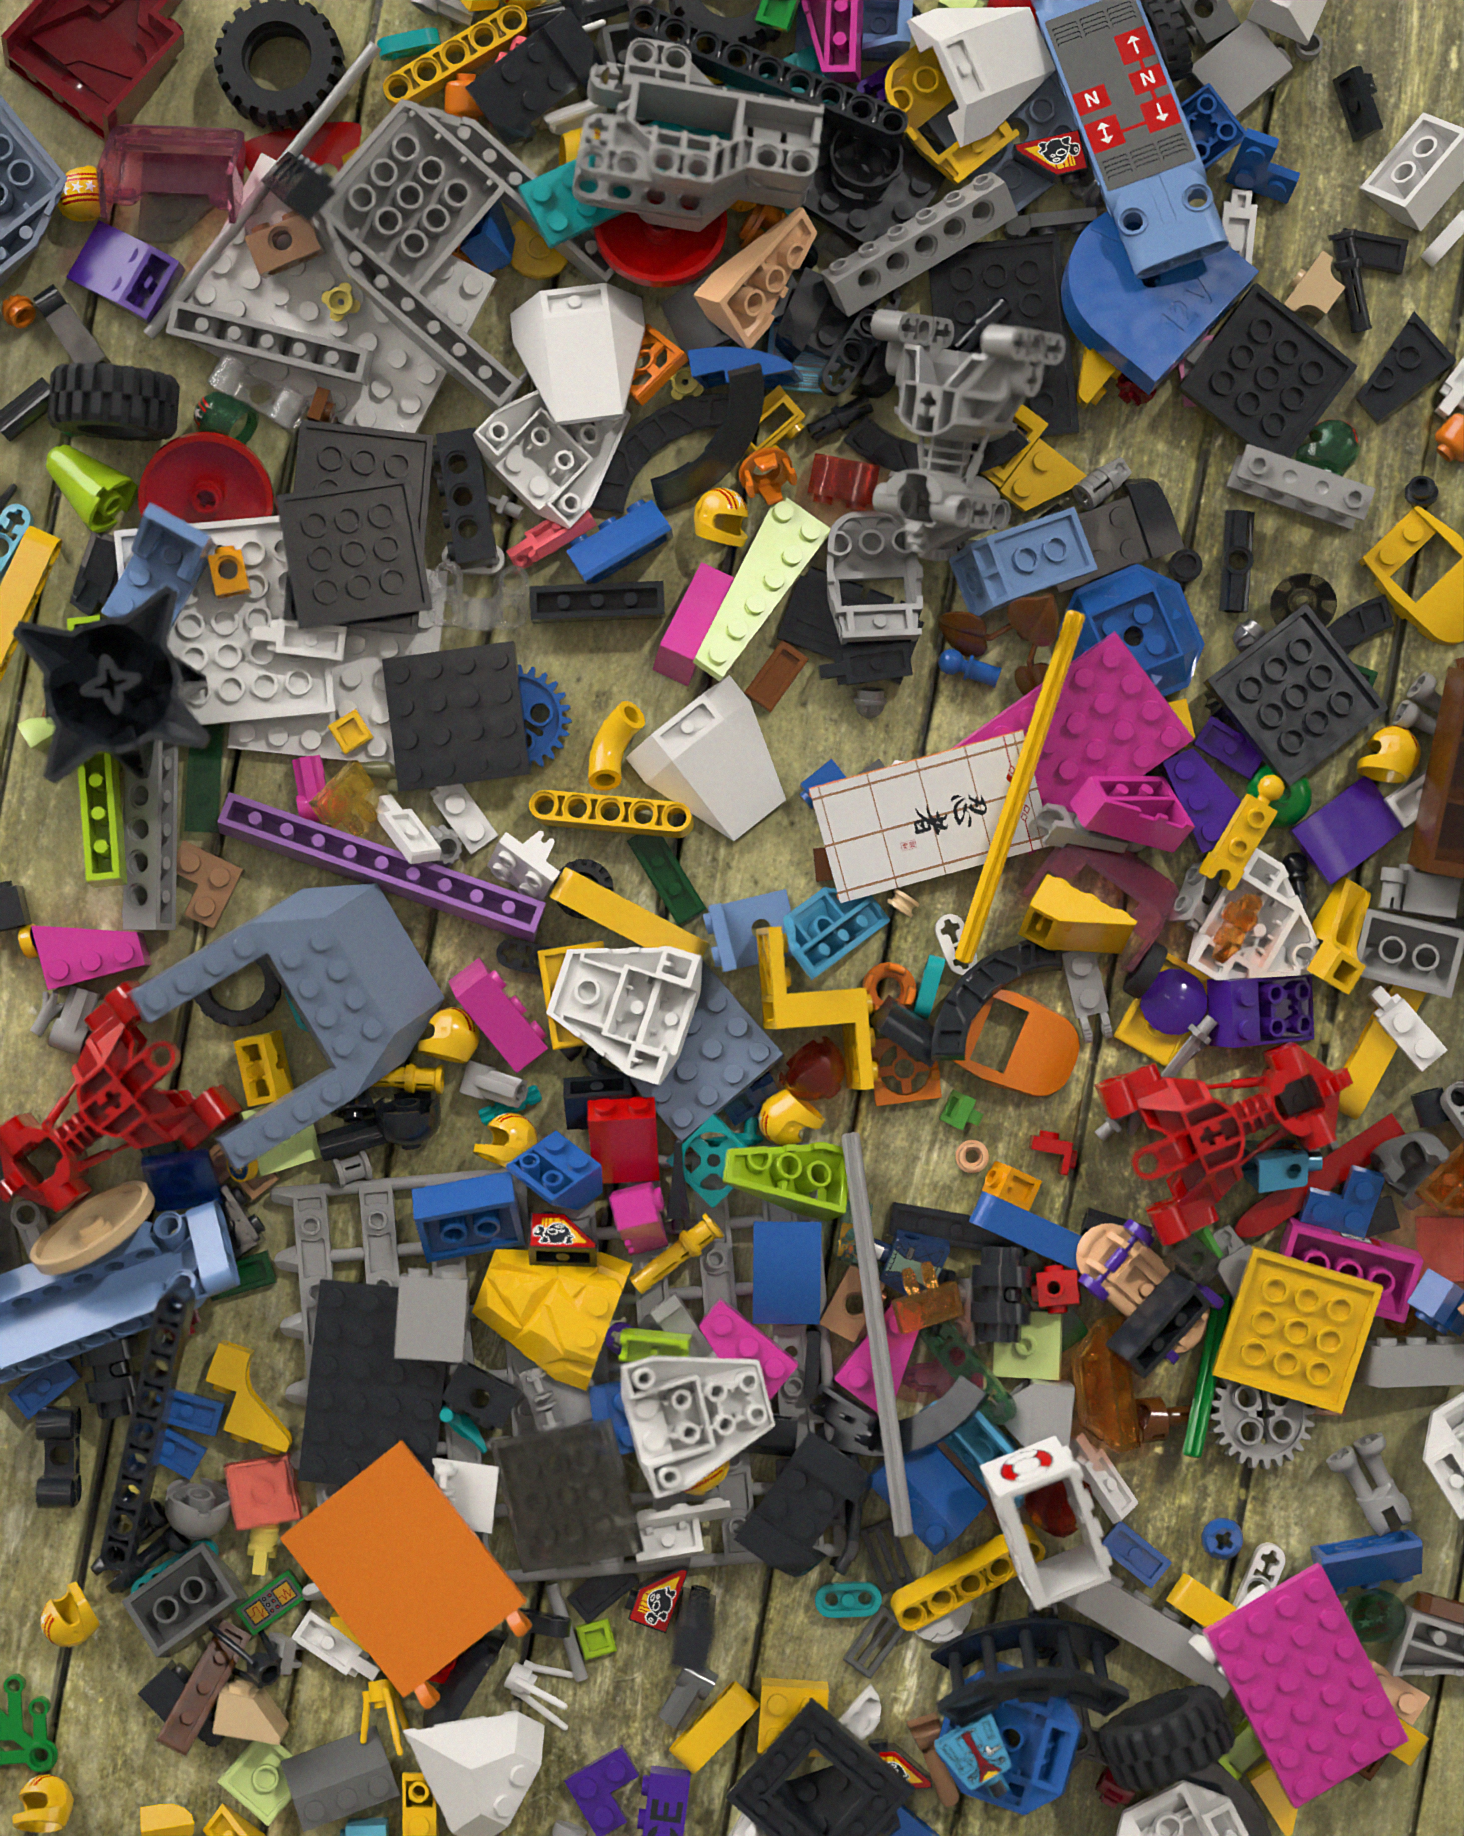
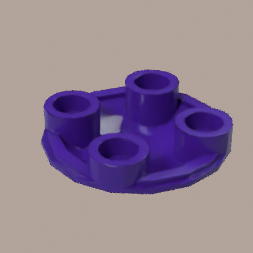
(1174, 1002)

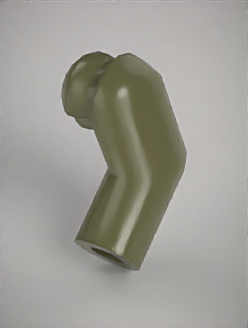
(383, 770)

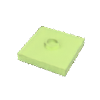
(291, 1152)
(1036, 1354)
(259, 1780)

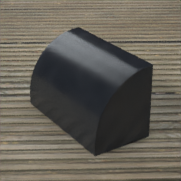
(905, 1029)
(778, 1440)

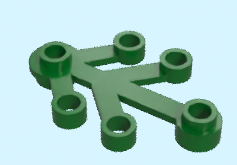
(12, 1729)

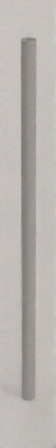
(261, 190)

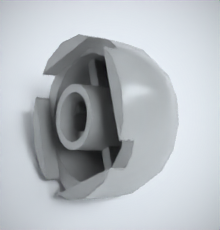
(197, 1508)

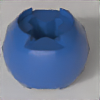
(1220, 1526)

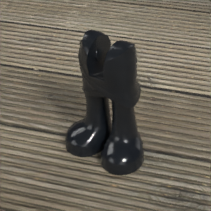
(167, 1541)

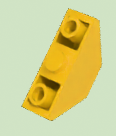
(419, 1807)

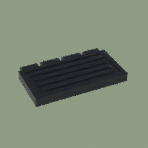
(811, 623)

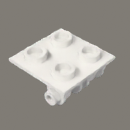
(470, 1490)

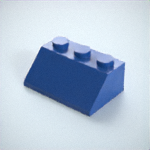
(619, 542)
(468, 1216)
(938, 1494)
(1370, 1560)

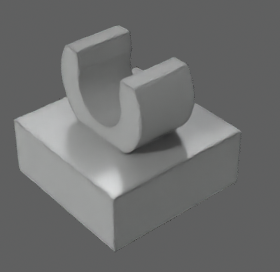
(285, 1648)

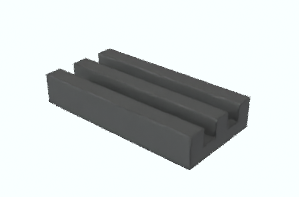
(858, 1665)

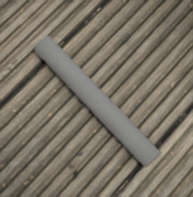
(570, 1643)

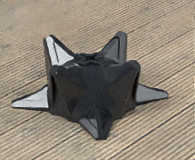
(114, 688)

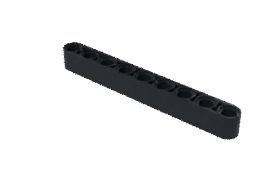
(785, 77)
(156, 1415)

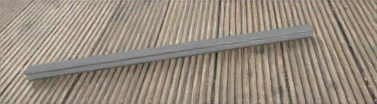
(877, 1335)

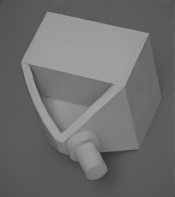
(1042, 1411)

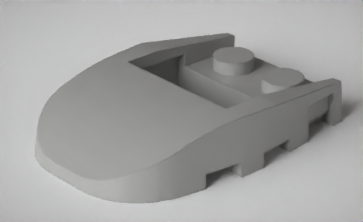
(873, 548)

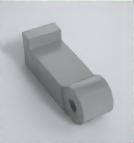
(675, 1317)

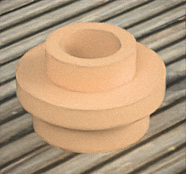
(979, 1164)

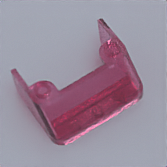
(172, 162)
(1129, 873)

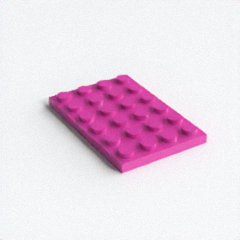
(1103, 724)
(1305, 1685)

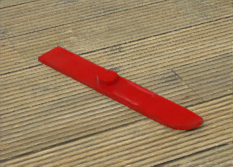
(1284, 1203)

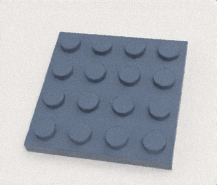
(717, 1062)

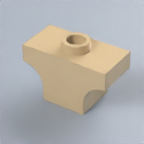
(1315, 289)

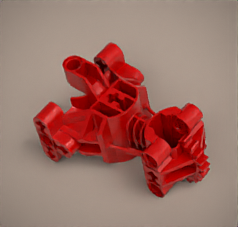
(114, 1100)
(1210, 1136)

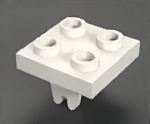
(525, 865)

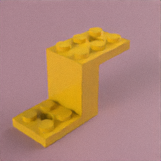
(816, 1008)

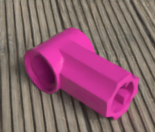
(309, 781)

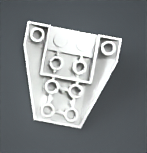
(989, 61)
(580, 349)
(548, 464)
(713, 761)
(692, 1415)

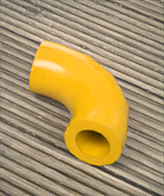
(610, 745)

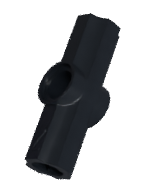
(584, 10)
(1236, 540)

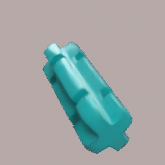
(489, 1113)

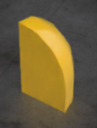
(166, 1820)

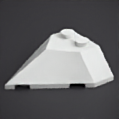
(1279, 942)
(479, 1768)

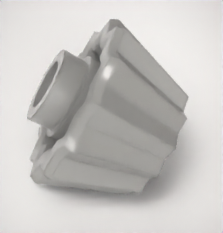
(449, 844)

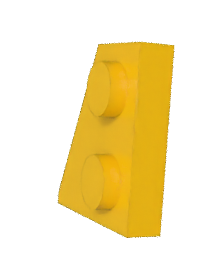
(1040, 477)

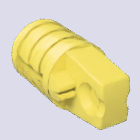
(263, 1547)

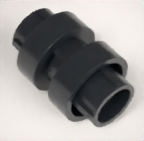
(1001, 1284)
(116, 1392)

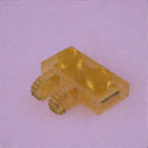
(344, 794)

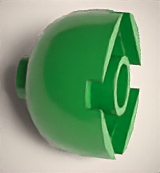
(1291, 805)

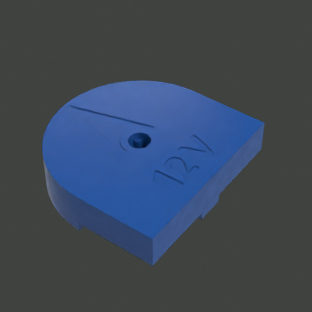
(1151, 321)

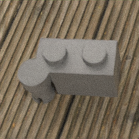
(1418, 892)

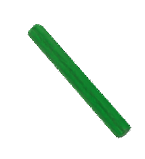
(1206, 1381)

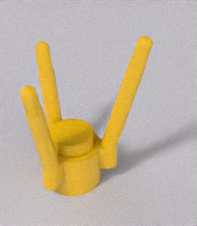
(384, 1695)

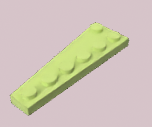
(772, 565)

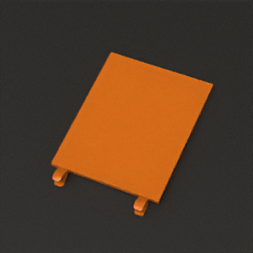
(405, 1571)

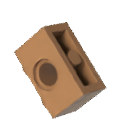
(304, 247)
(837, 1317)

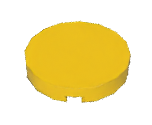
(534, 260)

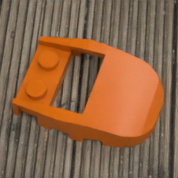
(1041, 1054)

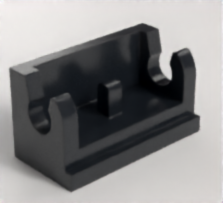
(847, 1416)

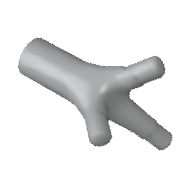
(48, 1011)

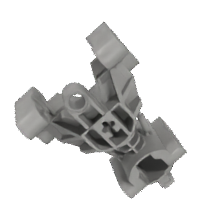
(956, 404)

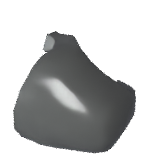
(1409, 1162)

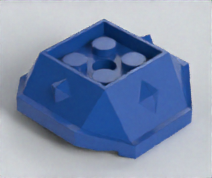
(1155, 609)
(1043, 1757)

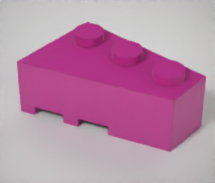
(692, 624)
(1134, 810)
(857, 1370)

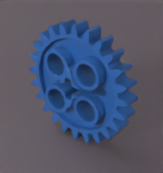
(536, 693)

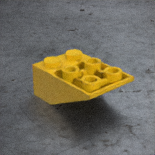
(1074, 920)

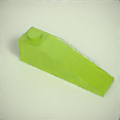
(785, 1177)

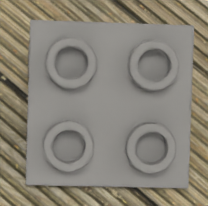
(554, 1402)

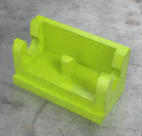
(645, 1343)
(1244, 1752)

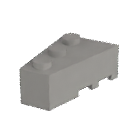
(1411, 1362)
(1427, 1646)

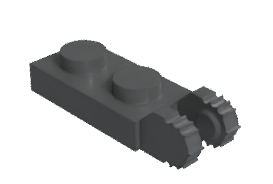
(1050, 222)

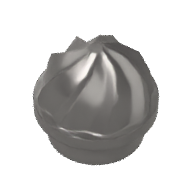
(1247, 634)
(870, 701)

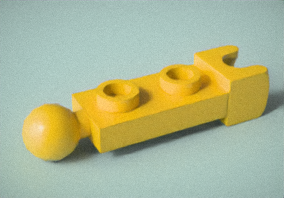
(1243, 834)

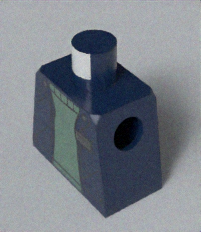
(907, 1251)

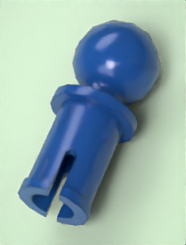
(952, 662)

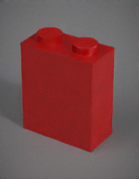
(624, 1139)

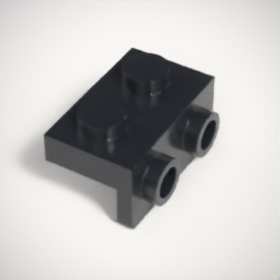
(243, 1228)

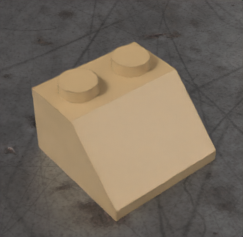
(249, 1713)

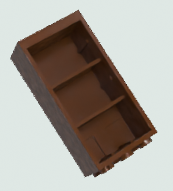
(1439, 824)

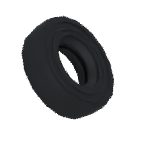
(1146, 971)

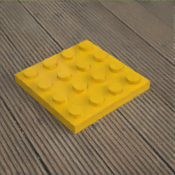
(1297, 1329)

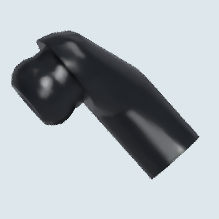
(592, 1063)

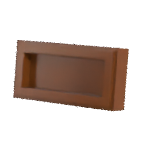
(776, 676)

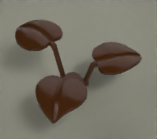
(1031, 617)

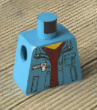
(1280, 1166)
(977, 1754)

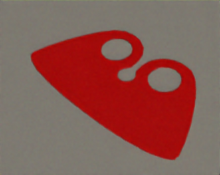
(326, 146)

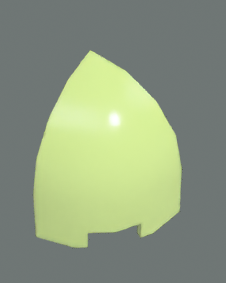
(37, 732)

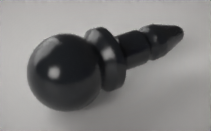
(1296, 867)

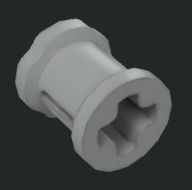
(351, 1169)

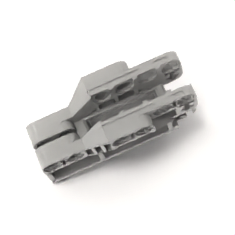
(732, 170)

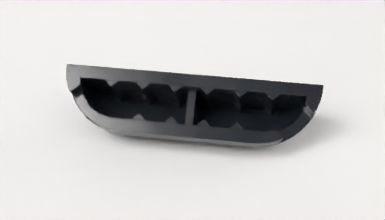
(464, 1679)

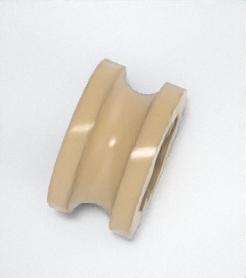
(903, 903)

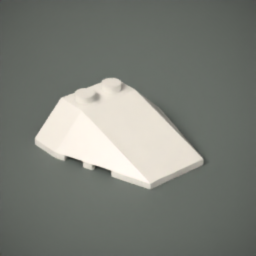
(629, 1004)

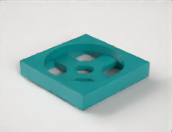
(694, 1179)

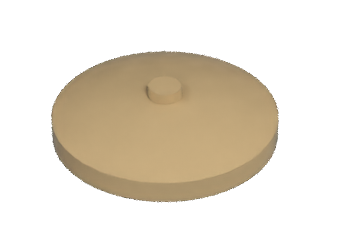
(92, 1227)

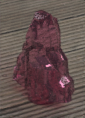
(934, 1377)

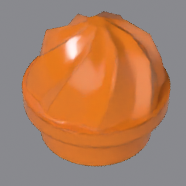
(18, 311)

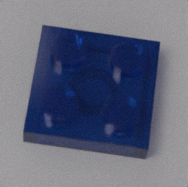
(182, 1179)

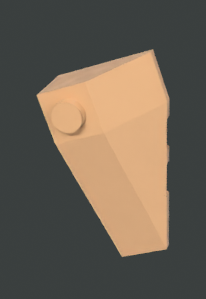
(748, 286)

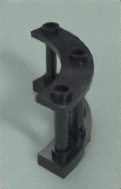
(1031, 1682)

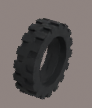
(1170, 37)
(250, 1015)

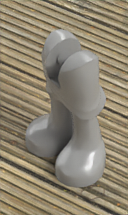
(1424, 693)
(1385, 1492)

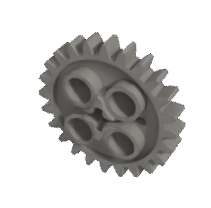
(1231, 1416)

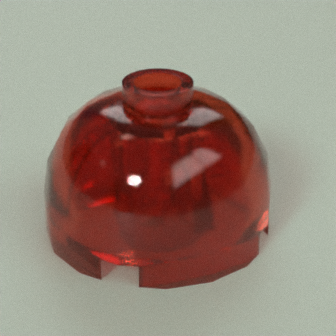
(815, 1071)
(1050, 1508)

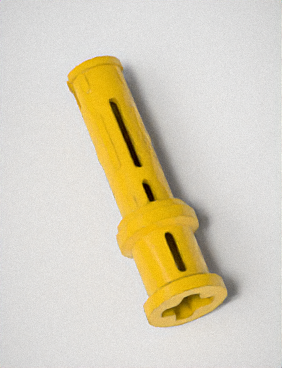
(415, 1078)
(688, 1245)

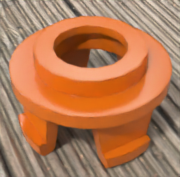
(760, 215)
(767, 484)
(895, 971)

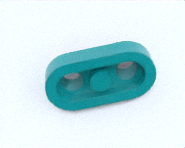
(847, 1602)

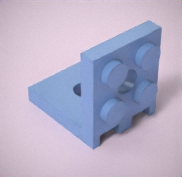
(733, 924)

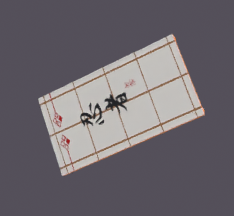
(922, 817)

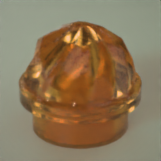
(1400, 1328)

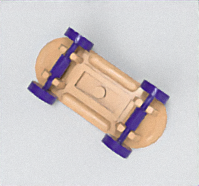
(1124, 1270)

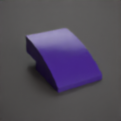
(1346, 830)

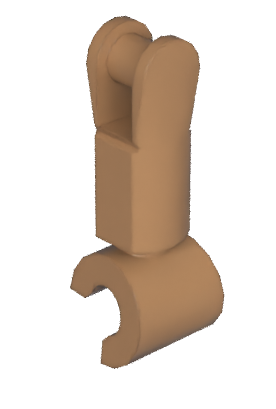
(925, 1731)

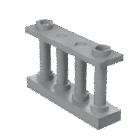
(1300, 487)

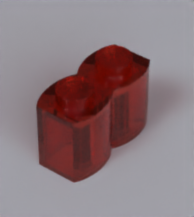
(843, 482)

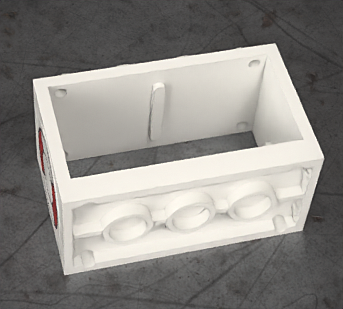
(1068, 1571)

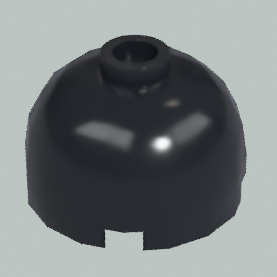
(408, 1118)

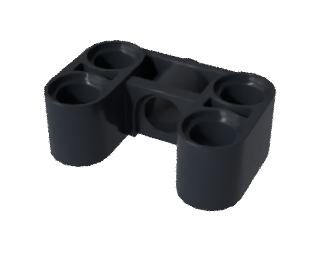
(61, 1481)

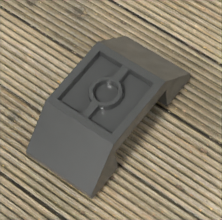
(693, 327)

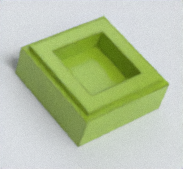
(596, 1638)

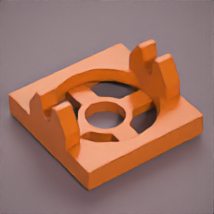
(675, 360)
(884, 1095)

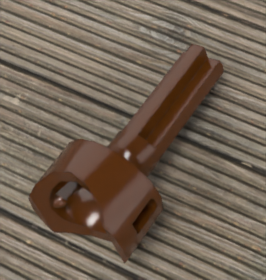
(1156, 1419)

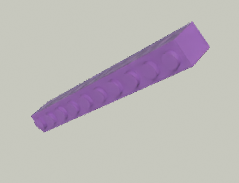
(378, 864)

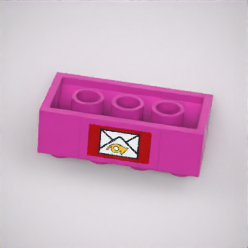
(1364, 1258)

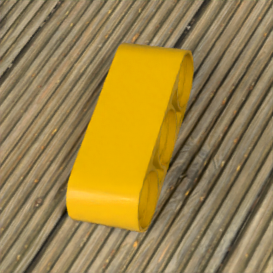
(714, 1727)

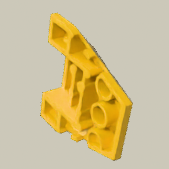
(552, 1311)

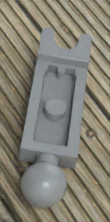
(1066, 828)

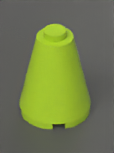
(91, 487)

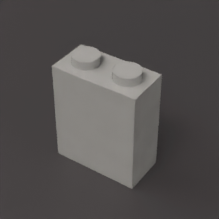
(1242, 67)
(432, 1315)

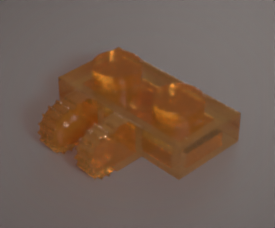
(1238, 921)
(927, 1306)

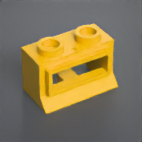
(789, 429)

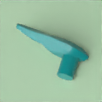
(749, 1136)
(463, 1427)

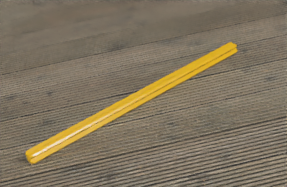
(1019, 786)

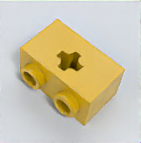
(263, 1067)

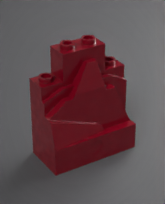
(94, 55)

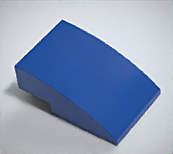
(711, 365)
(786, 1272)

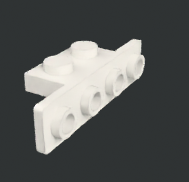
(677, 1531)

